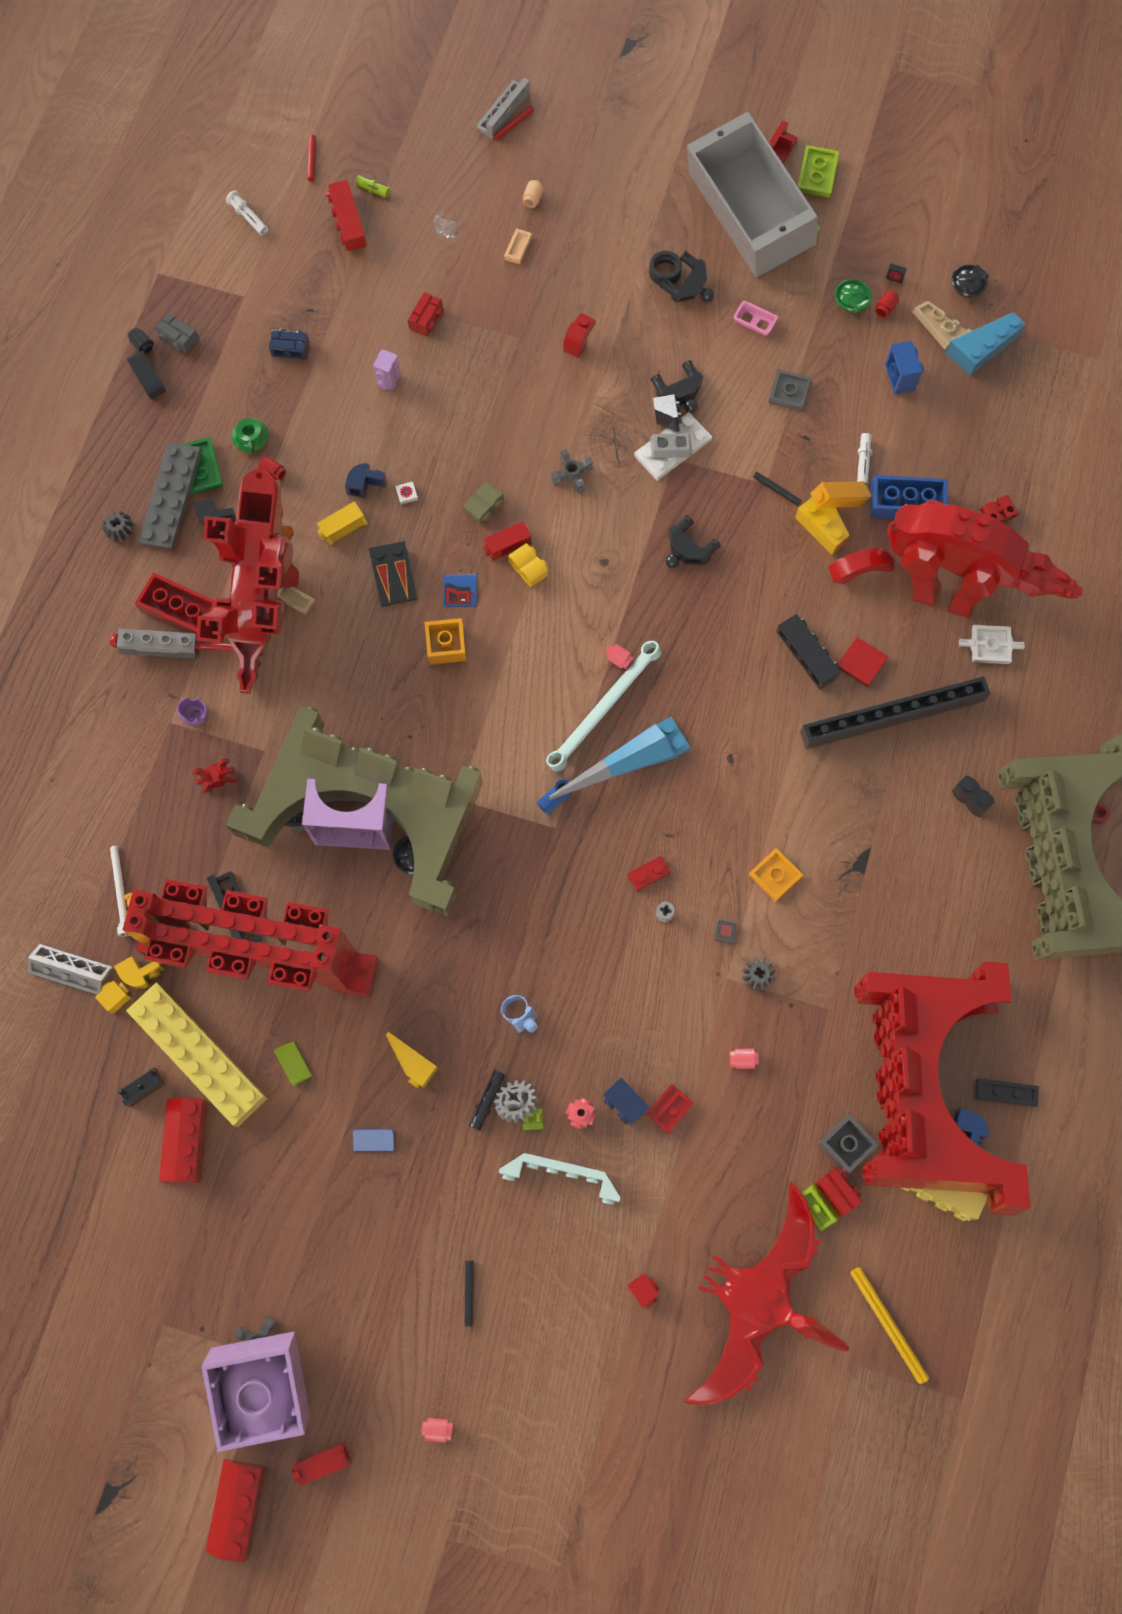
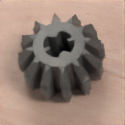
(117, 526)
(762, 968)

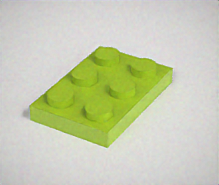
(818, 171)

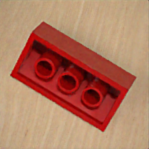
(183, 1140)
(235, 1510)

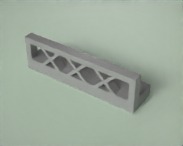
(505, 110)
(66, 972)

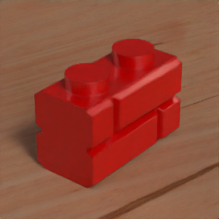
(425, 314)
(839, 1191)

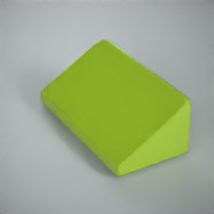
(293, 1063)
(821, 1209)

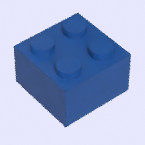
(903, 367)

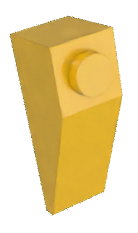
(414, 1065)

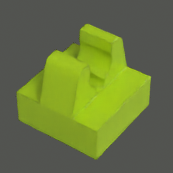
(534, 1122)

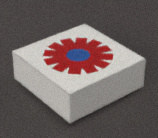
(406, 493)

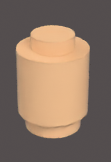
(533, 193)

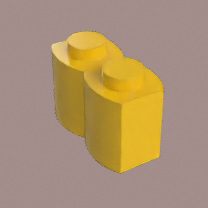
(528, 565)

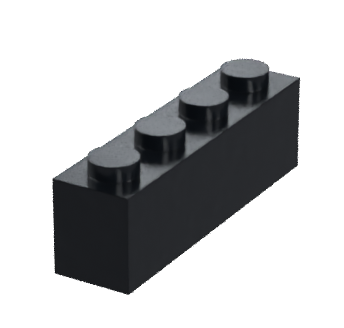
(808, 651)

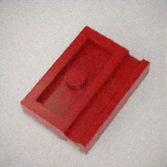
(669, 1108)

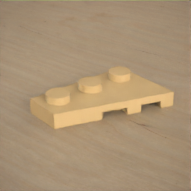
(938, 324)

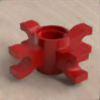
(215, 775)

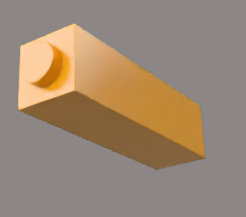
(840, 494)

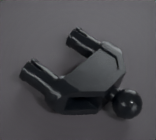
(693, 283)
(683, 390)
(686, 550)

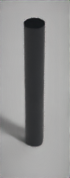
(778, 489)
(468, 1319)

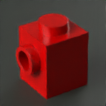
(644, 1290)

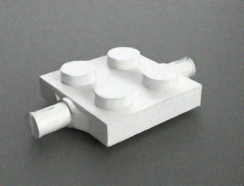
(991, 644)

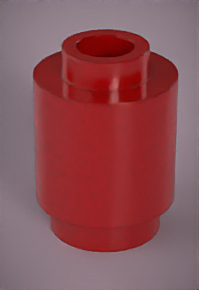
(886, 304)
(273, 467)

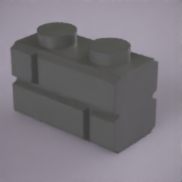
(177, 333)

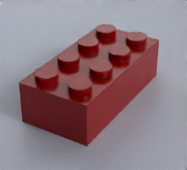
(173, 603)

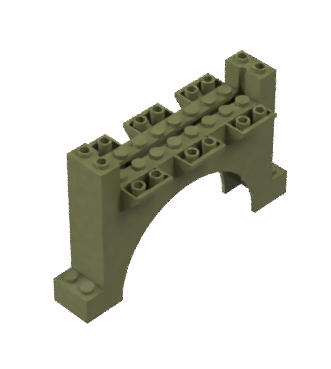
(419, 801)
(1058, 807)

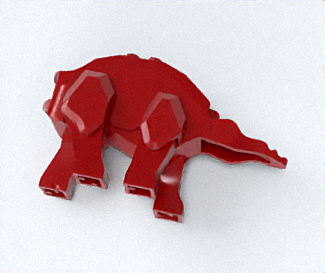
(974, 548)

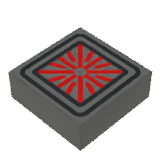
(725, 931)

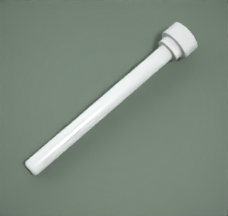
(119, 889)

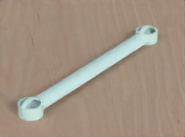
(603, 706)

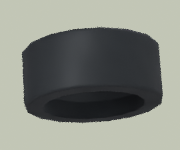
(669, 257)

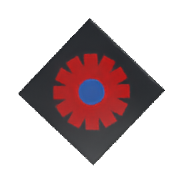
(896, 273)

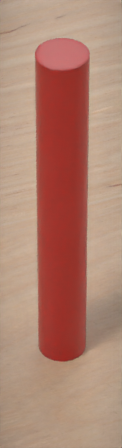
(513, 122)
(311, 158)

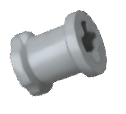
(665, 905)

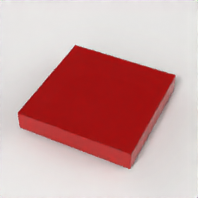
(862, 661)

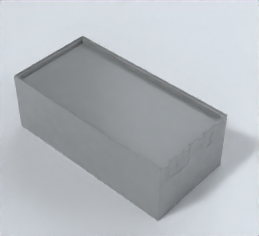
(752, 194)

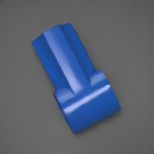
(548, 805)

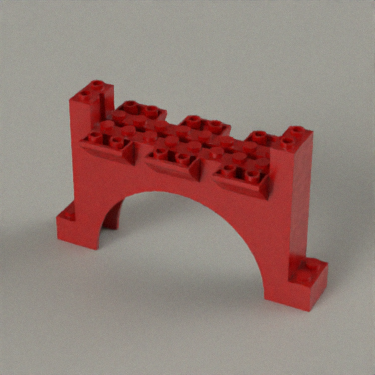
(183, 902)
(921, 1138)

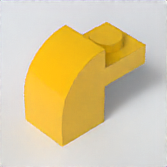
(135, 976)

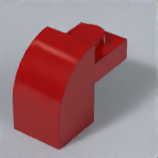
(576, 335)

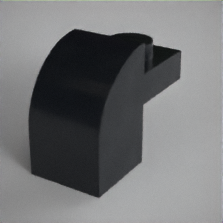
(208, 508)

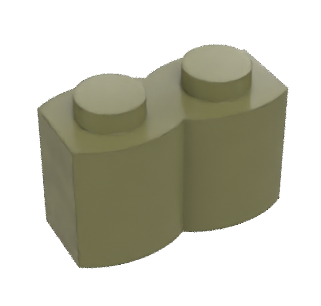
(483, 503)

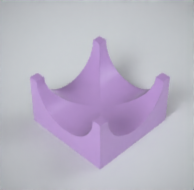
(361, 828)

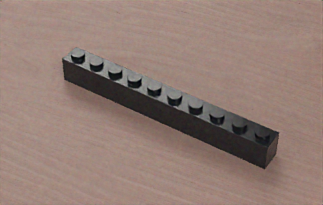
(895, 712)

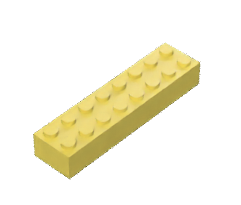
(197, 1055)

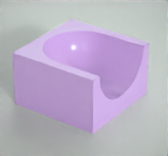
(256, 1391)

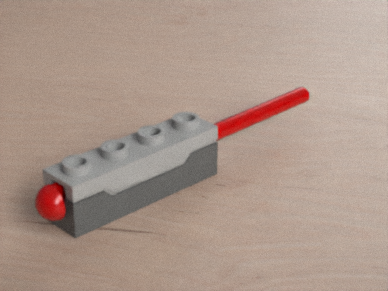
(161, 643)

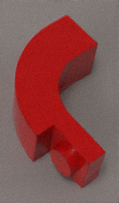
(859, 563)

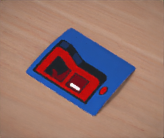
(459, 590)

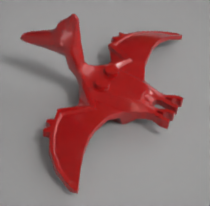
(761, 1303)

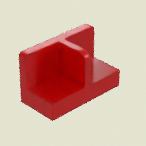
(782, 141)

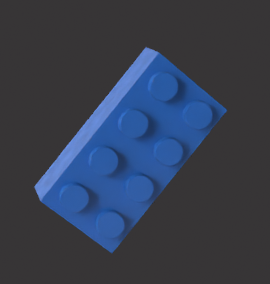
(893, 492)

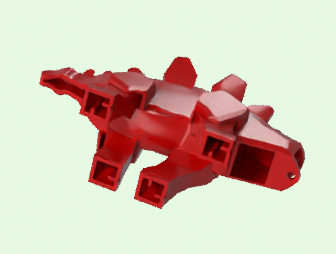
(260, 567)

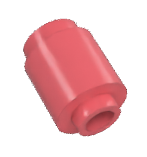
(619, 656)
(744, 1059)
(437, 1430)

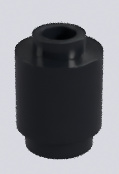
(140, 340)

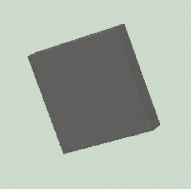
(790, 390)

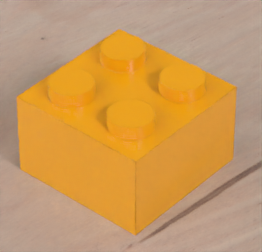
(445, 641)

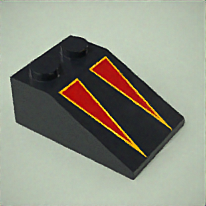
(393, 573)

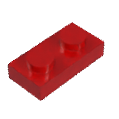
(648, 873)

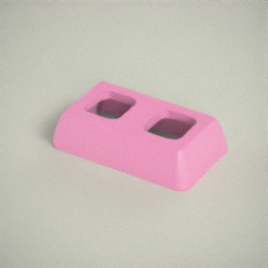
(758, 315)

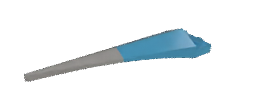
(651, 747)

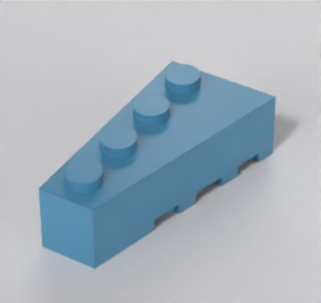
(982, 344)

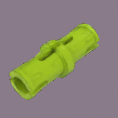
(363, 183)

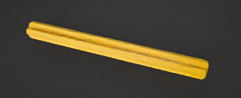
(889, 1325)

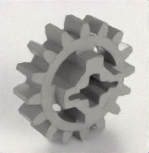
(516, 1101)

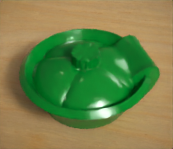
(853, 295)
(250, 435)

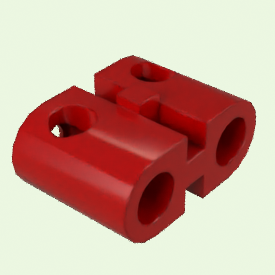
(1002, 509)

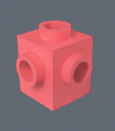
(577, 1121)

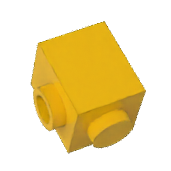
(113, 996)

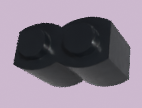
(974, 797)

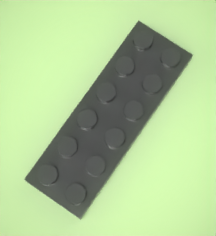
(170, 496)

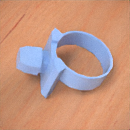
(526, 1021)

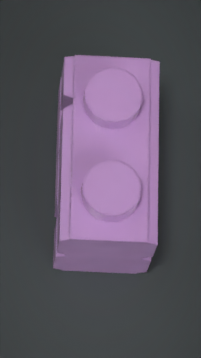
(387, 370)

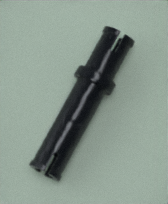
(486, 1101)

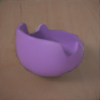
(192, 711)

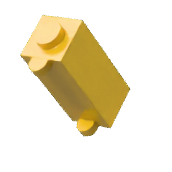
(341, 523)

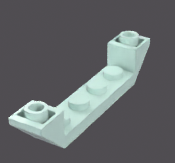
(513, 1170)

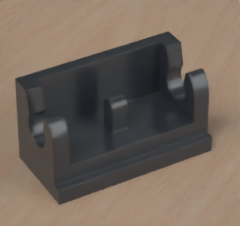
(141, 1088)

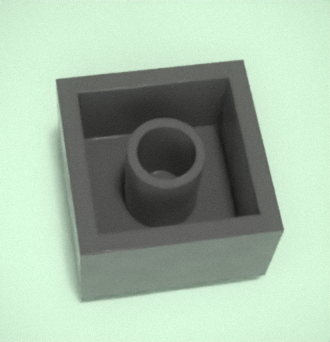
(847, 1144)

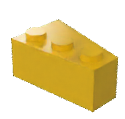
(823, 525)

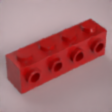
(347, 215)

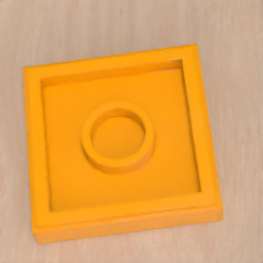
(775, 874)

